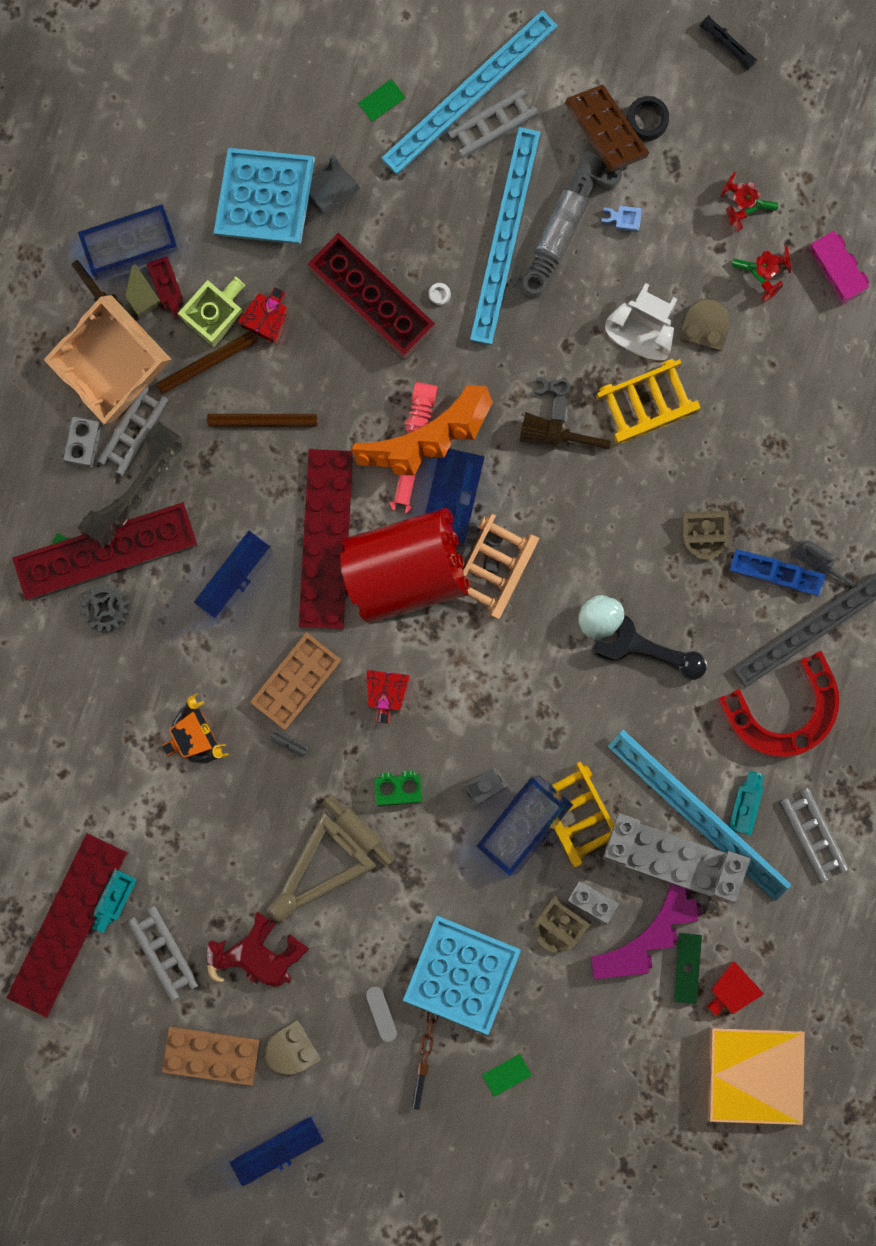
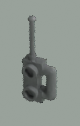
(817, 559)

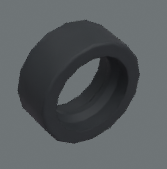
(660, 106)

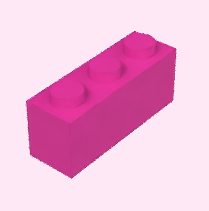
(839, 267)

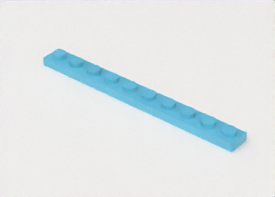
(469, 92)
(505, 236)
(697, 813)

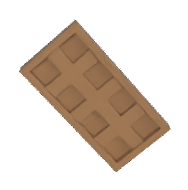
(296, 681)
(211, 1056)

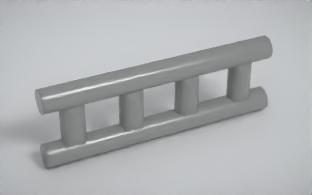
(497, 109)
(134, 444)
(801, 829)
(149, 948)

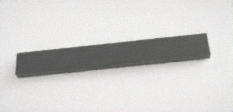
(807, 632)

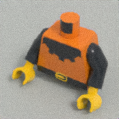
(193, 735)

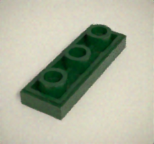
(687, 953)

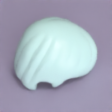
(600, 617)

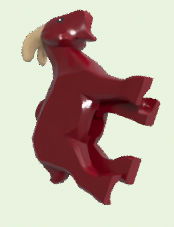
(254, 957)

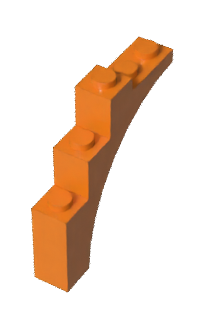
(432, 440)

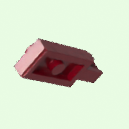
(166, 285)

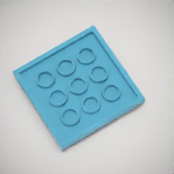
(264, 196)
(461, 975)

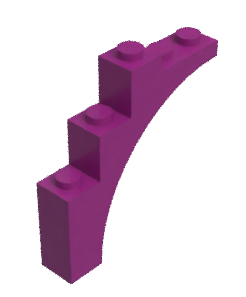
(633, 957)

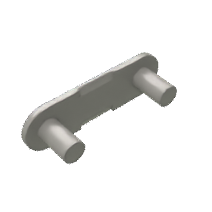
(381, 1014)

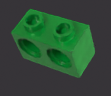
(398, 795)

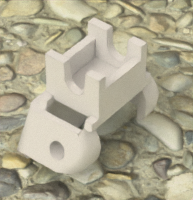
(643, 326)

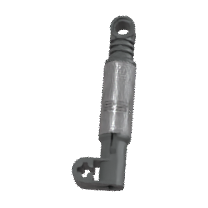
(566, 219)

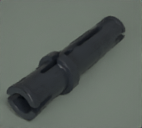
(728, 42)

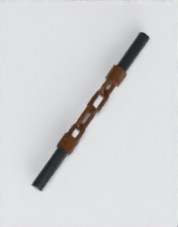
(422, 1067)

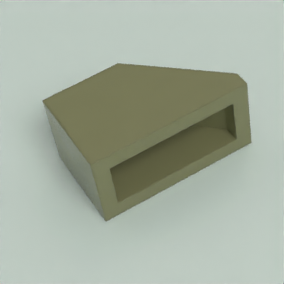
(140, 295)

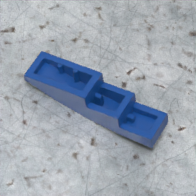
(778, 573)

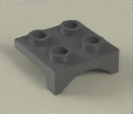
(331, 186)

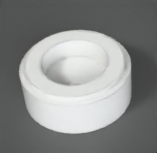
(439, 294)

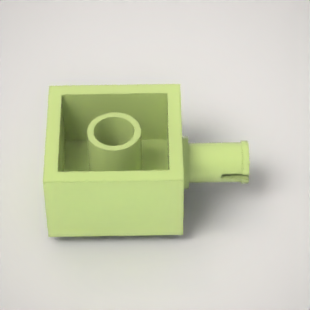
(212, 311)

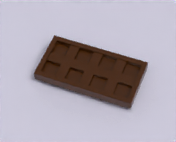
(606, 128)

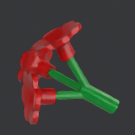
(745, 196)
(766, 266)

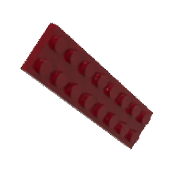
(324, 531)
(82, 560)
(65, 926)

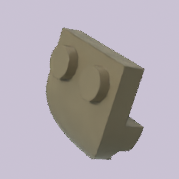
(706, 324)
(706, 533)
(560, 926)
(290, 1051)

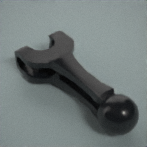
(690, 664)

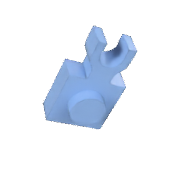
(626, 219)

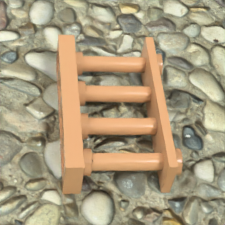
(515, 565)

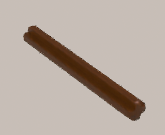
(207, 362)
(262, 420)

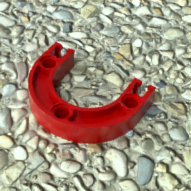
(784, 745)

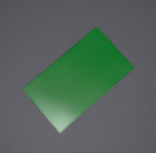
(381, 100)
(506, 1075)

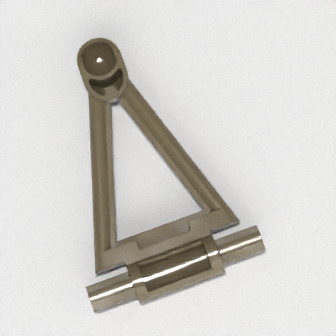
(353, 836)

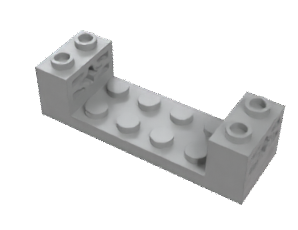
(676, 859)

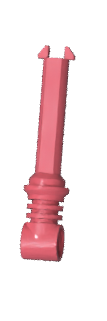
(423, 399)

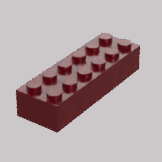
(371, 296)

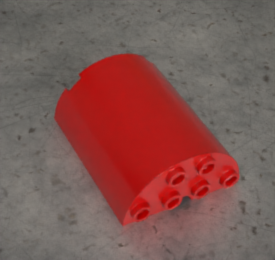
(404, 566)

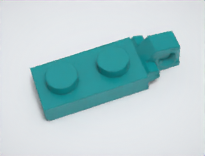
(747, 804)
(112, 900)

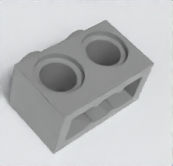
(87, 443)
(592, 902)

